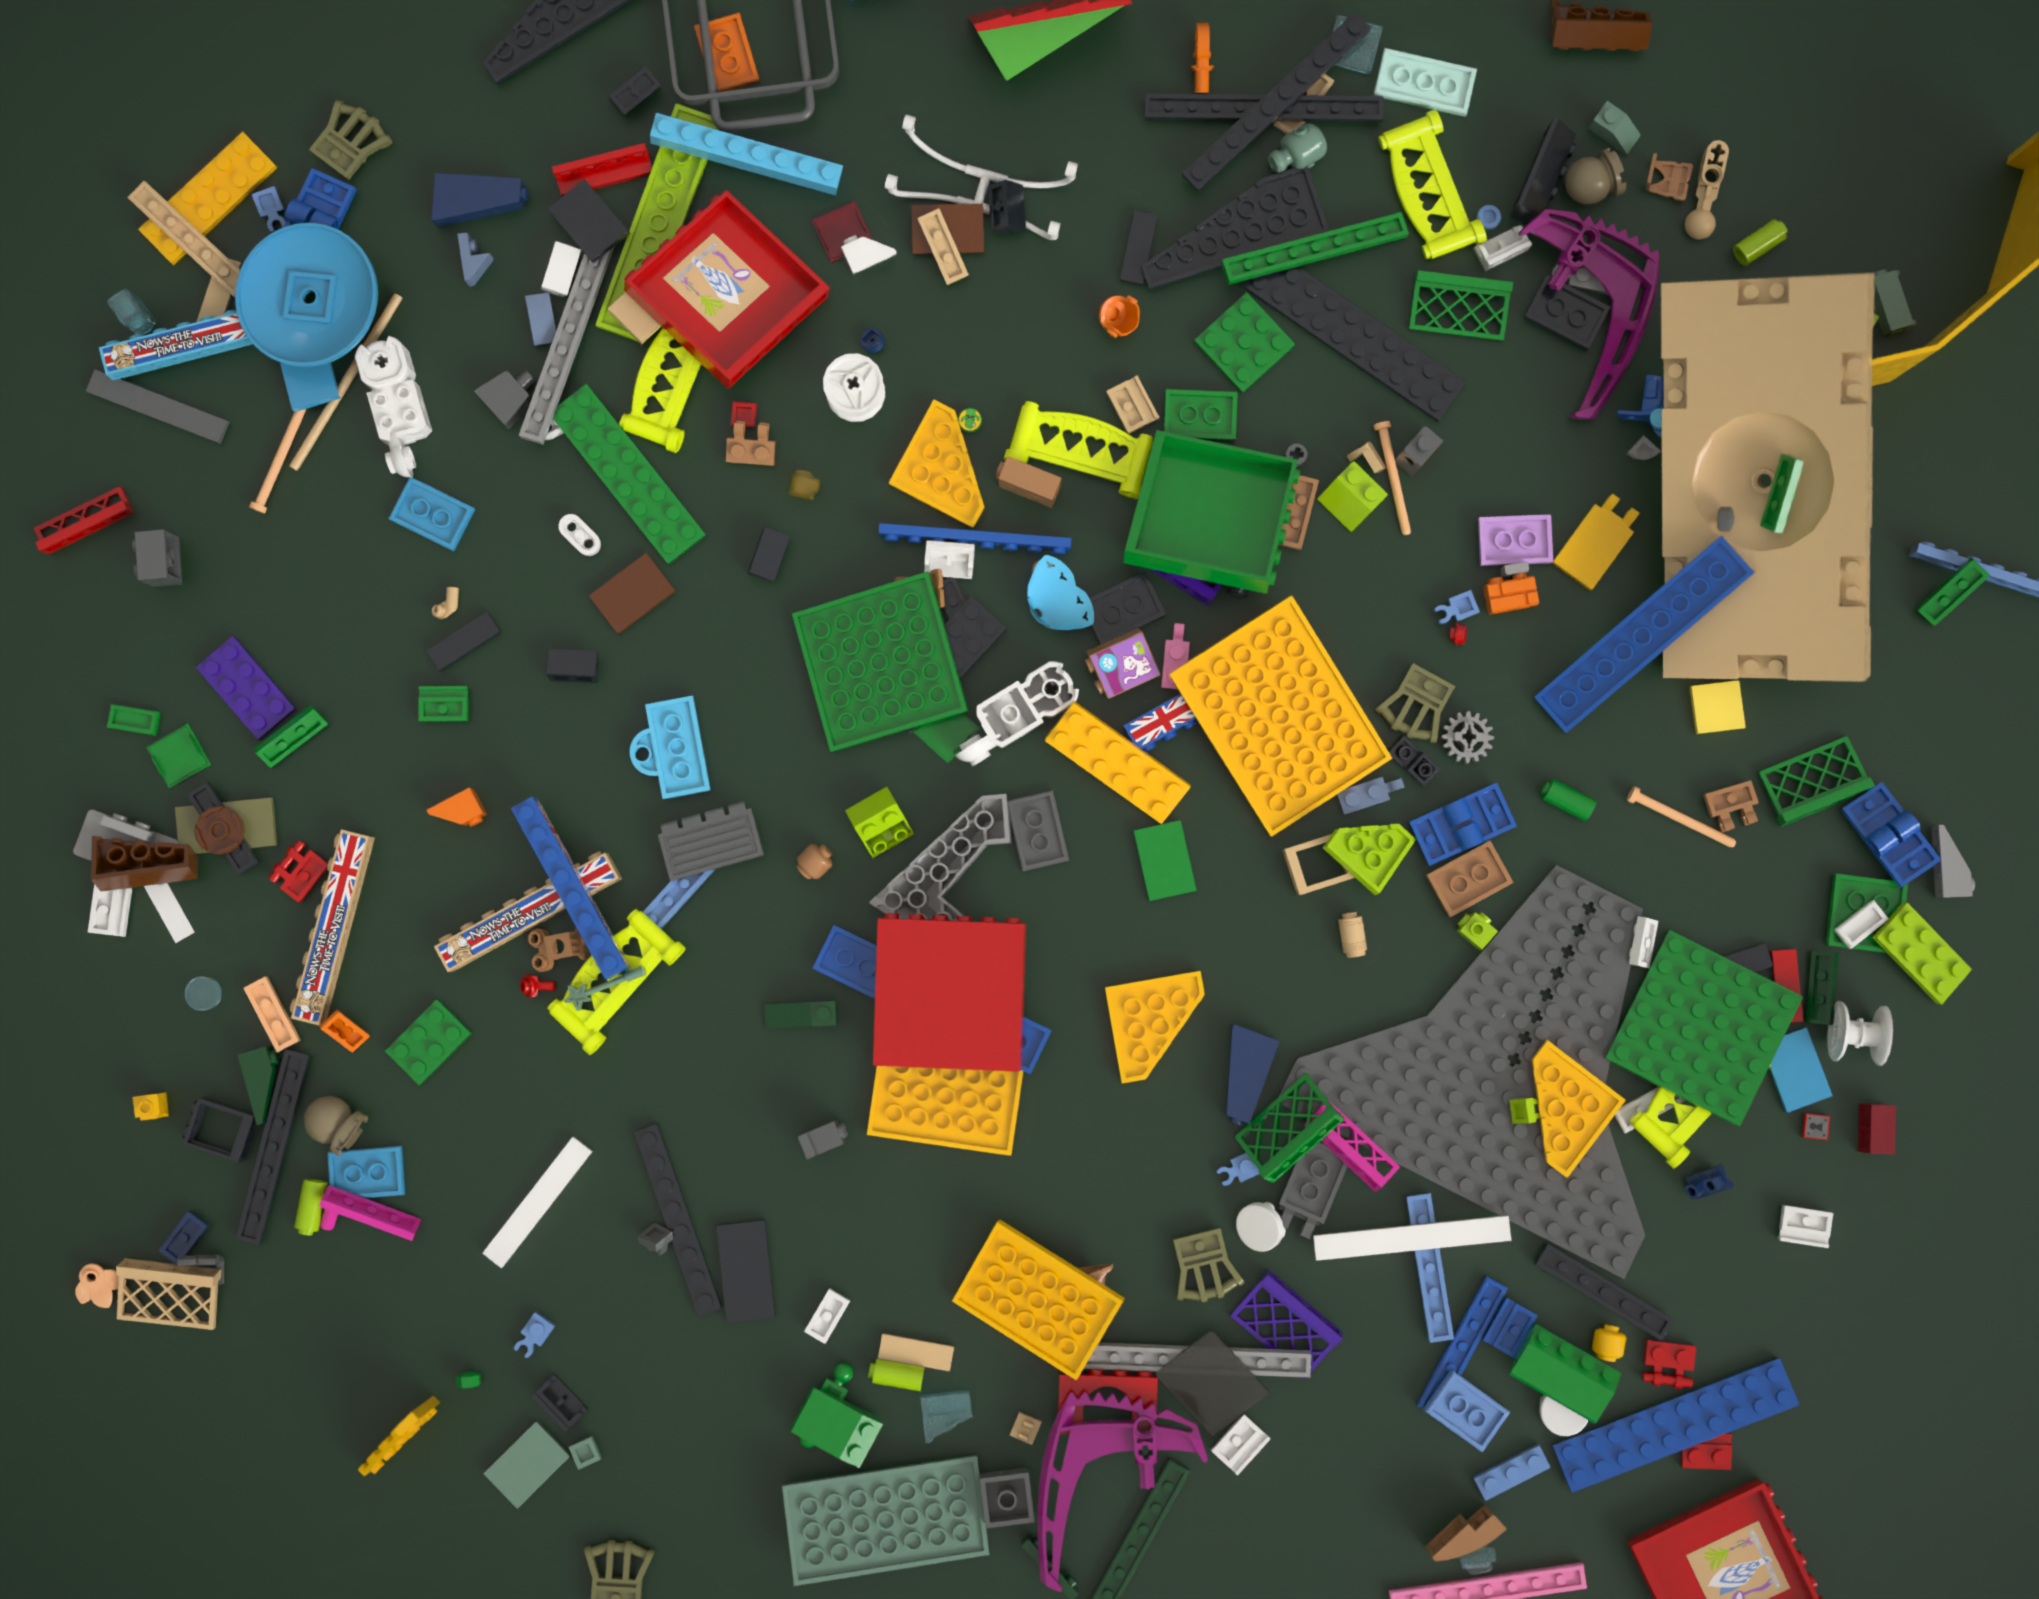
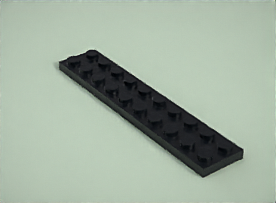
(1359, 339)

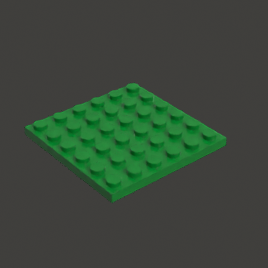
(880, 662)
(1703, 1028)

